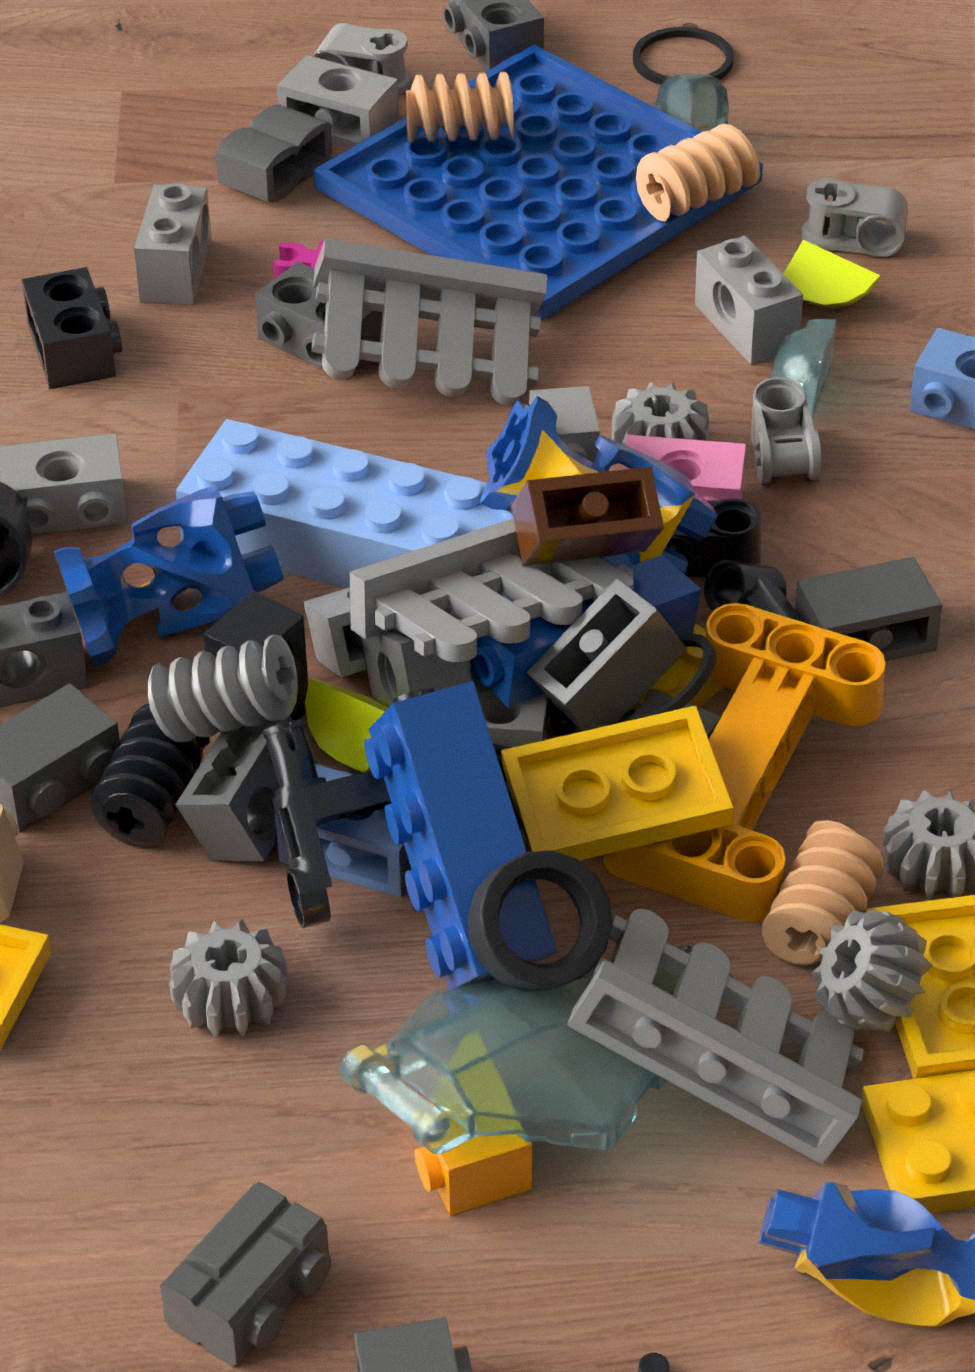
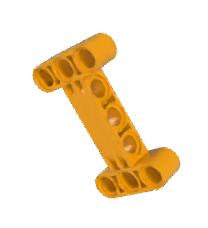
(781, 679)

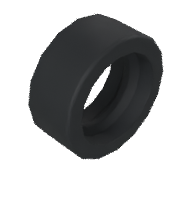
(584, 891)

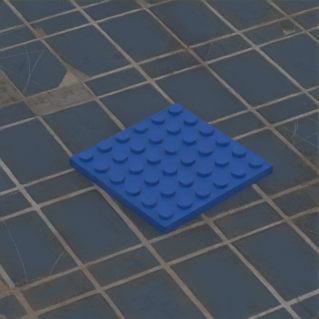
(539, 202)

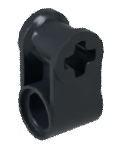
(732, 537)

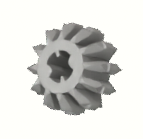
(660, 414)
(932, 845)
(871, 970)
(228, 978)

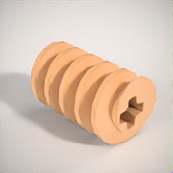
(459, 107)
(696, 171)
(824, 884)

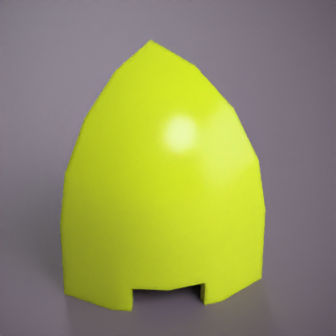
(827, 278)
(341, 721)

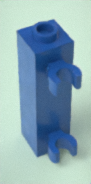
(505, 665)

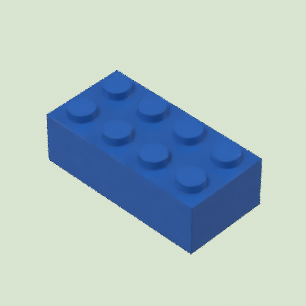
(454, 826)

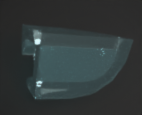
(694, 100)
(807, 358)

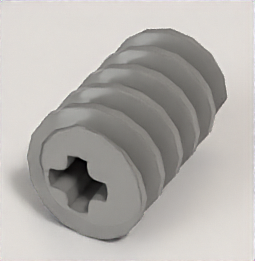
(224, 690)

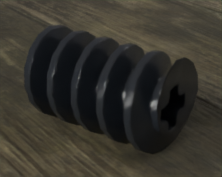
(145, 781)

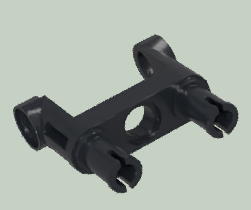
(312, 801)

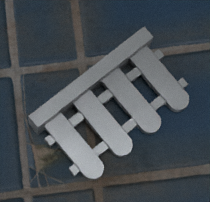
(430, 288)
(464, 578)
(721, 1065)

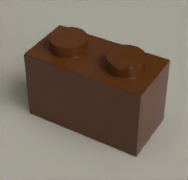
(587, 515)

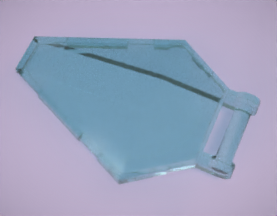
(504, 1067)

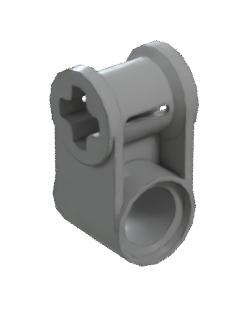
(368, 50)
(854, 217)
(783, 432)

